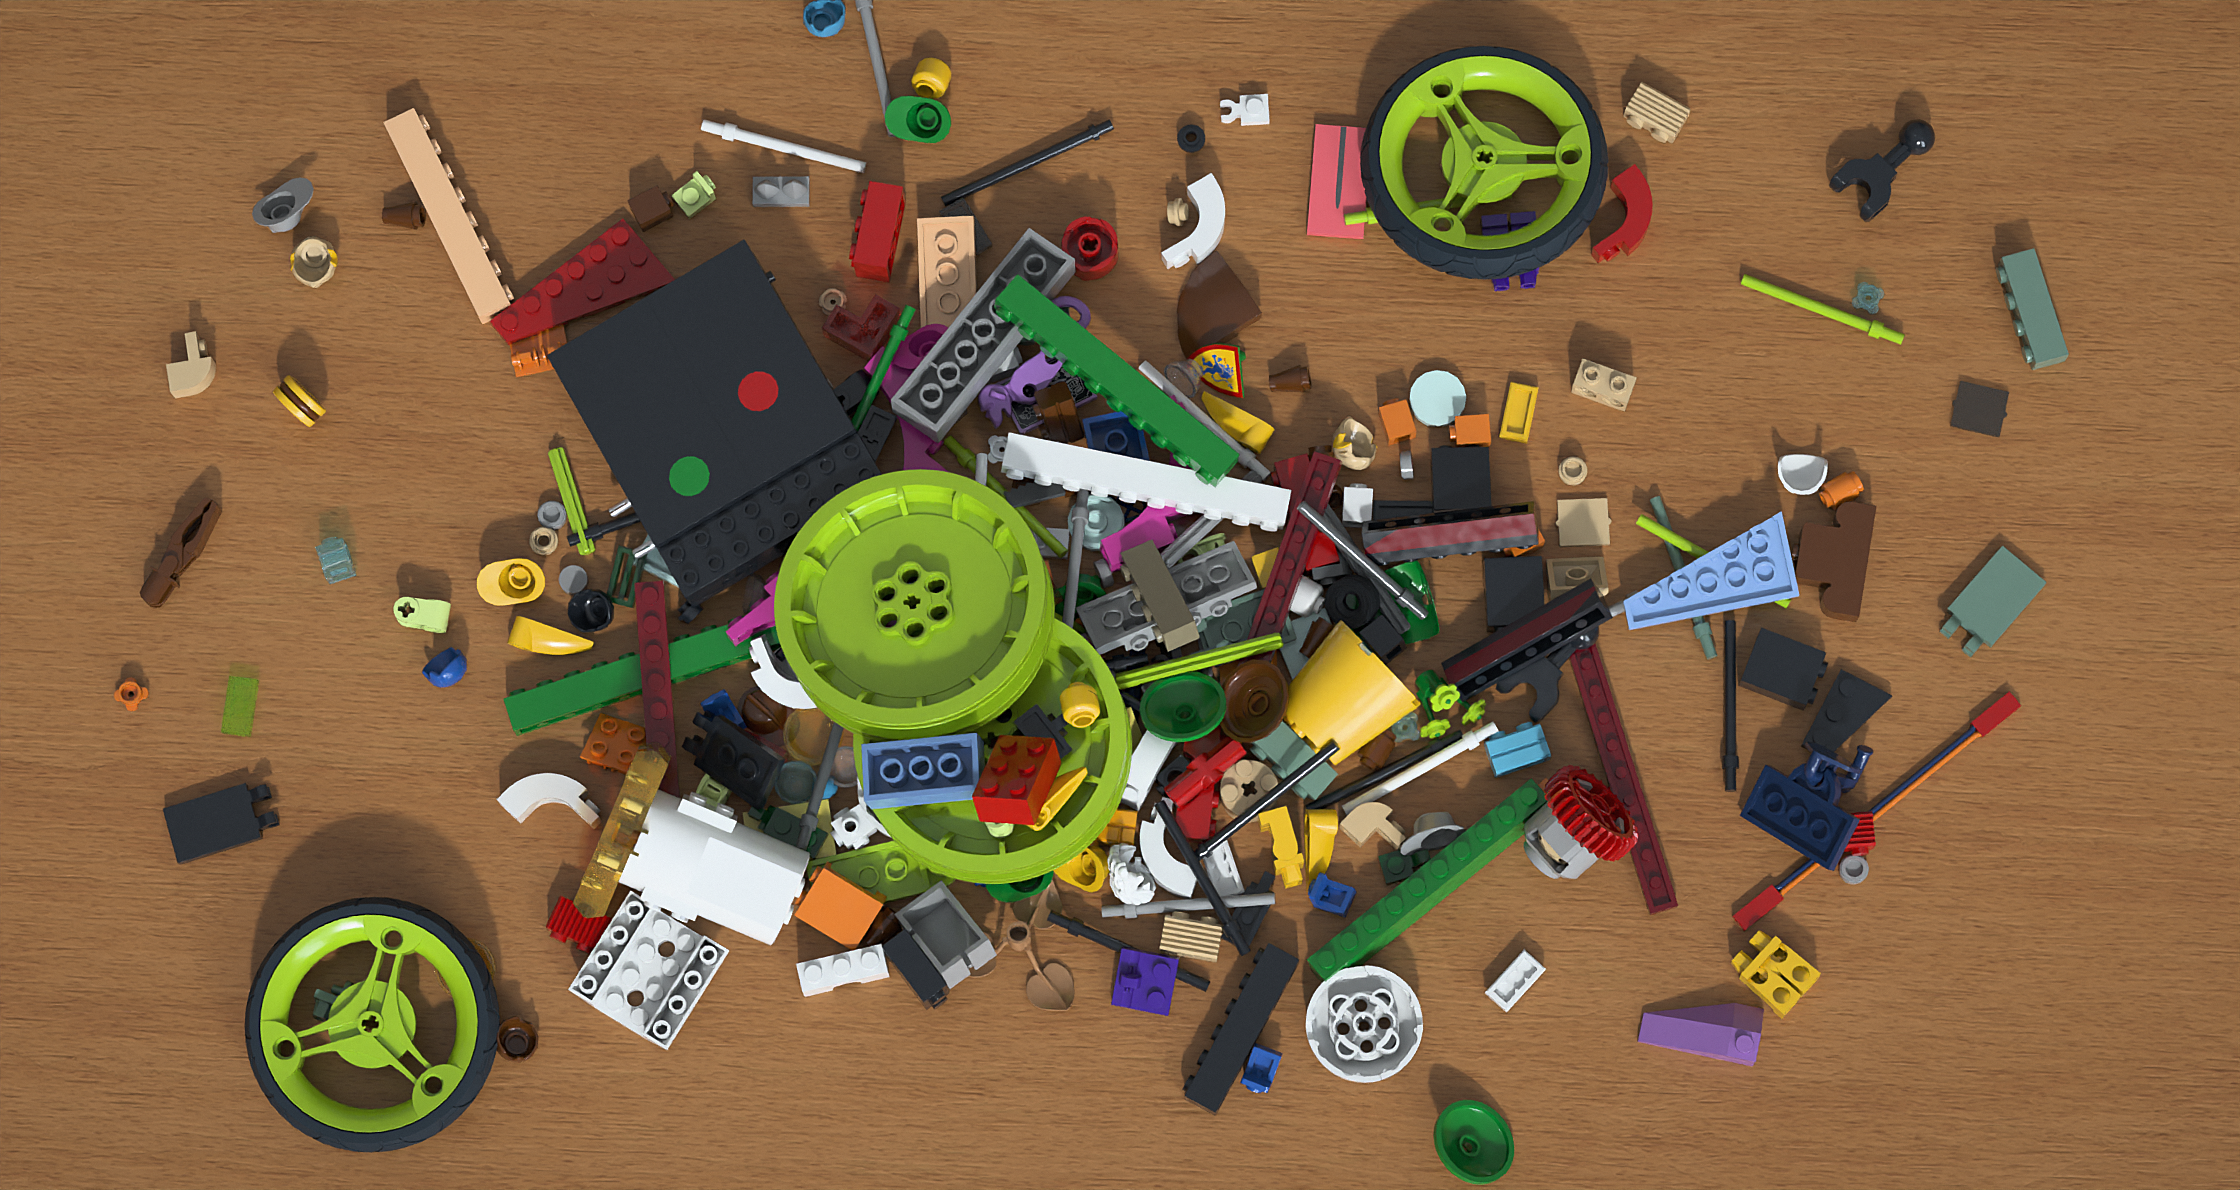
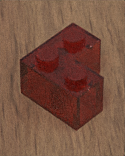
(865, 334)

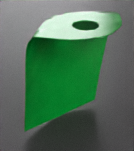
(1413, 578)

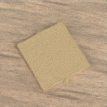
(1583, 522)

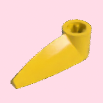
(1240, 425)
(545, 639)
(1059, 793)
(1319, 838)

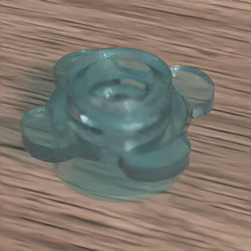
(1868, 290)
(1411, 732)

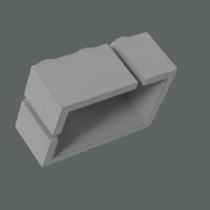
(946, 934)

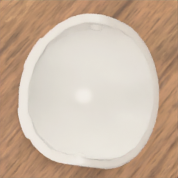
(1802, 472)

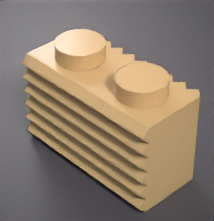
(1656, 113)
(1191, 937)

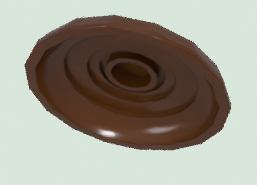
(1255, 701)

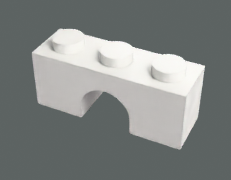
(843, 968)

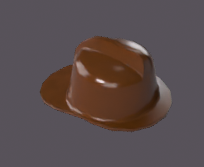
(764, 715)

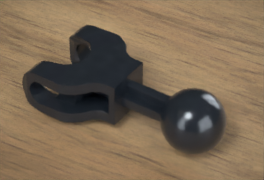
(1878, 173)
(1545, 675)

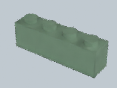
(2032, 309)

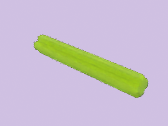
(570, 498)

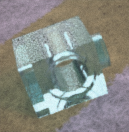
(335, 560)

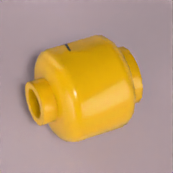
(931, 78)
(1079, 704)

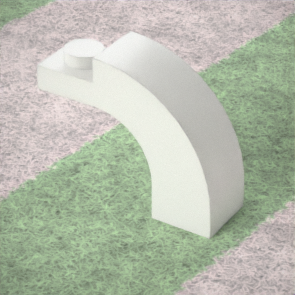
(1210, 205)
(774, 680)
(1144, 768)
(545, 788)
(1164, 869)

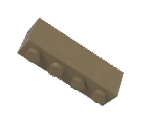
(1159, 596)

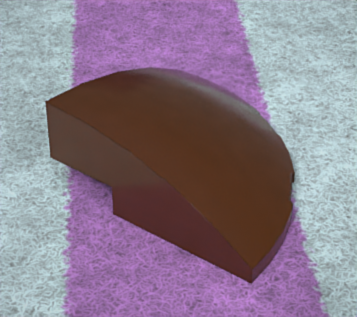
(1213, 306)

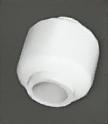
(1308, 598)

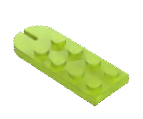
(884, 870)

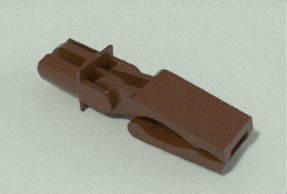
(180, 554)

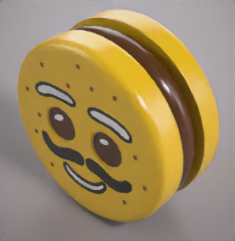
(299, 400)

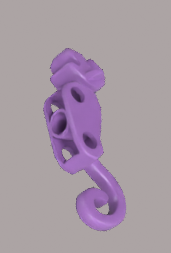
(1032, 373)

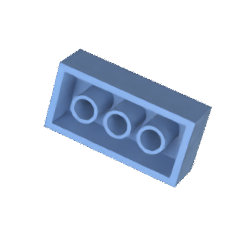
(922, 770)

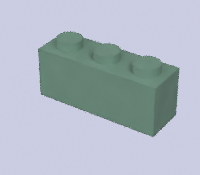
(1286, 754)

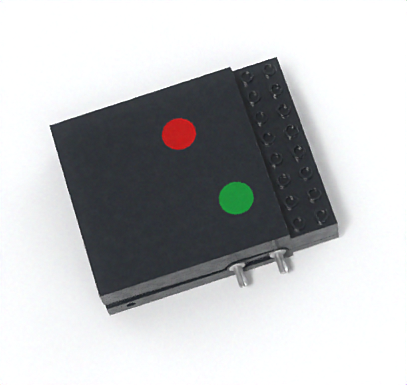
(714, 421)

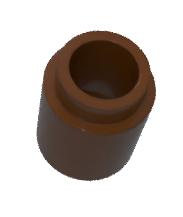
(1377, 750)

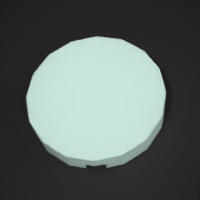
(1437, 398)
(1103, 521)

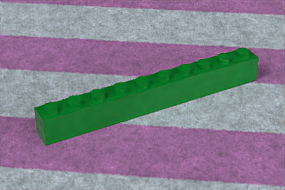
(1116, 381)
(622, 679)
(1429, 884)

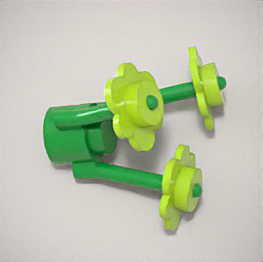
(1441, 697)

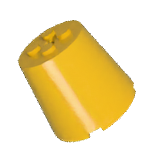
(1345, 695)

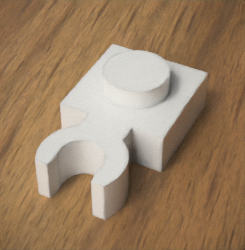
(1251, 110)

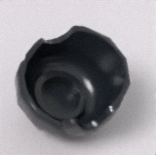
(590, 610)

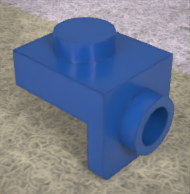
(721, 704)
(1331, 895)
(1261, 1069)

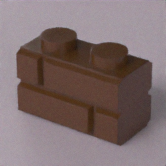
(1058, 414)

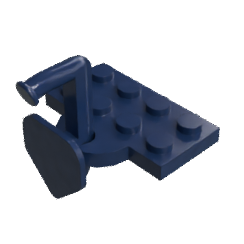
(1804, 805)

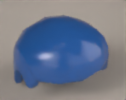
(446, 668)

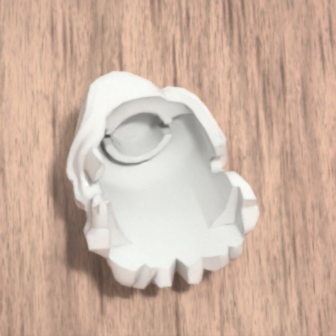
(1129, 880)

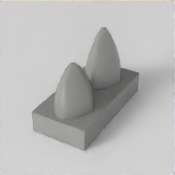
(781, 191)

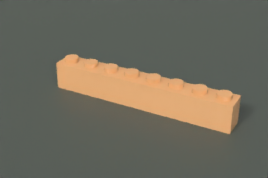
(447, 214)

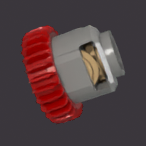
(1577, 825)

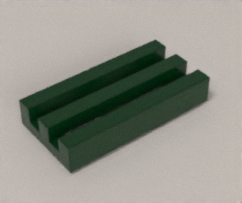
(615, 575)

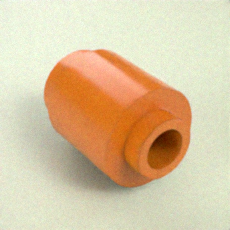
(1841, 490)

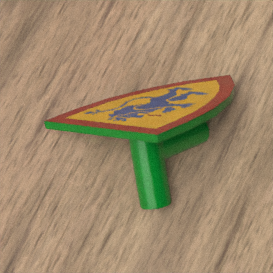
(1221, 367)

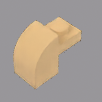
(194, 375)
(1372, 818)

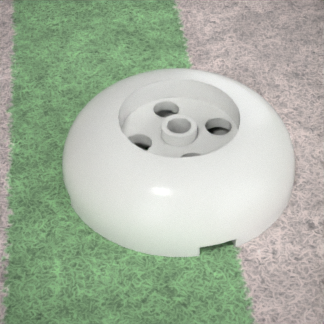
(1385, 997)

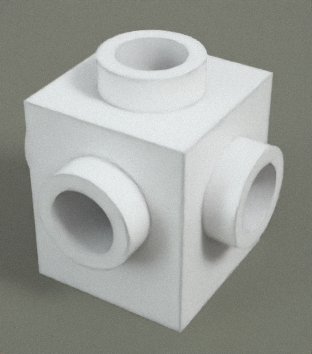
(847, 818)

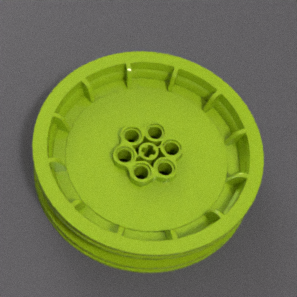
(868, 547)
(960, 846)

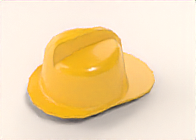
(510, 581)
(1086, 869)

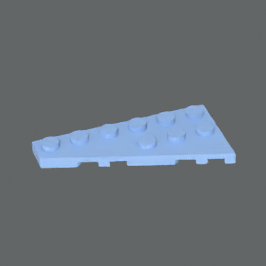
(1734, 576)

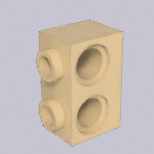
(1603, 385)

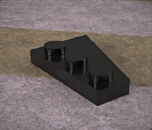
(1845, 710)

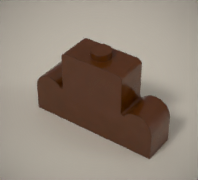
(1837, 559)

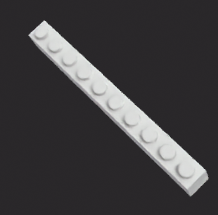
(1144, 481)

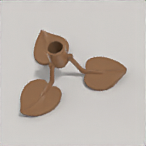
(1054, 985)

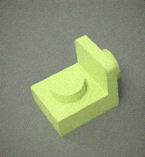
(695, 195)

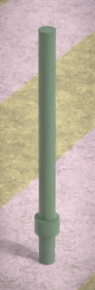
(1701, 629)

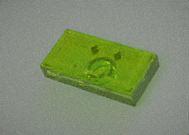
(240, 706)

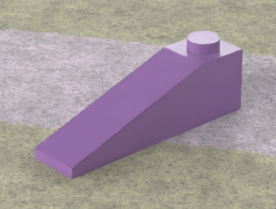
(1713, 1031)

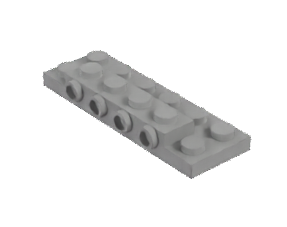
(1203, 581)

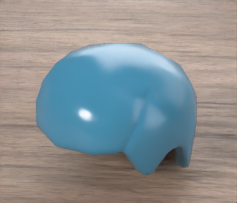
(824, 17)

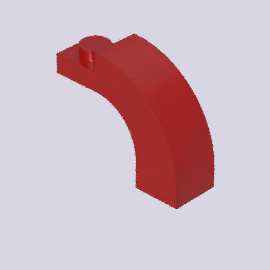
(1637, 202)

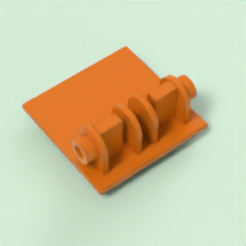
(531, 353)
(613, 743)

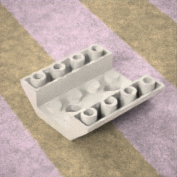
(630, 961)

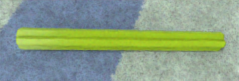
(1199, 660)

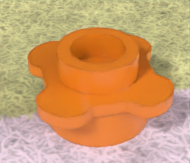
(128, 686)

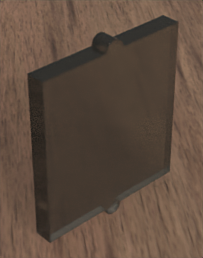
(1979, 409)

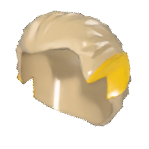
(313, 261)
(1353, 444)

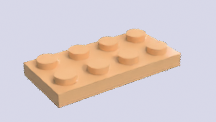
(946, 267)

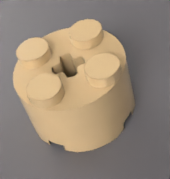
(1243, 775)

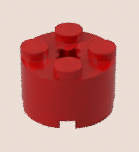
(1097, 234)

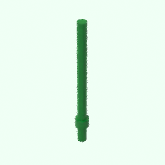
(898, 332)

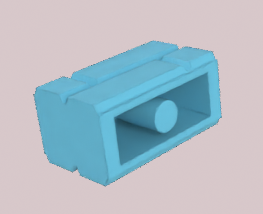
(1517, 749)

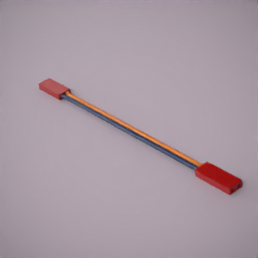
(1982, 725)

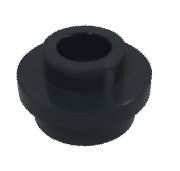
(1194, 146)
(689, 612)

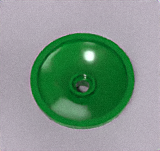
(1183, 706)
(1482, 1134)

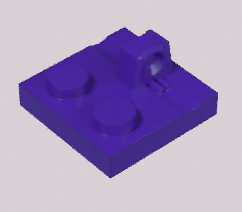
(1145, 981)

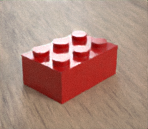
(878, 231)
(1016, 780)

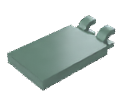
(1993, 600)
(1235, 625)

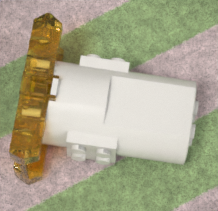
(690, 858)

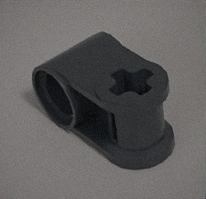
(852, 391)

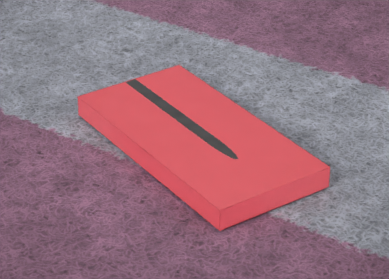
(1336, 182)

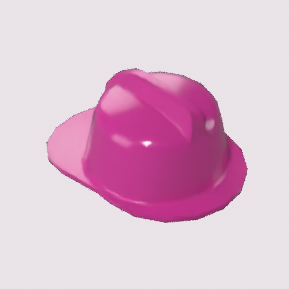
(917, 346)

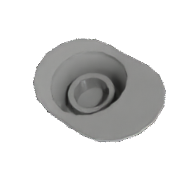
(284, 206)
(1432, 832)

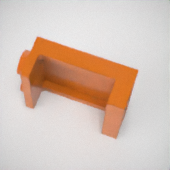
(838, 906)

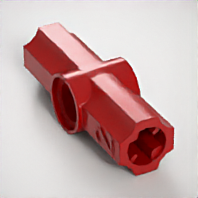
(1204, 771)

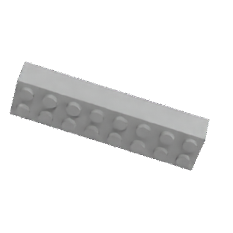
(977, 340)

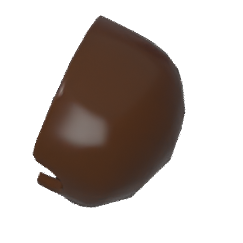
(516, 1039)

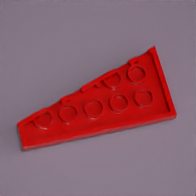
(595, 279)

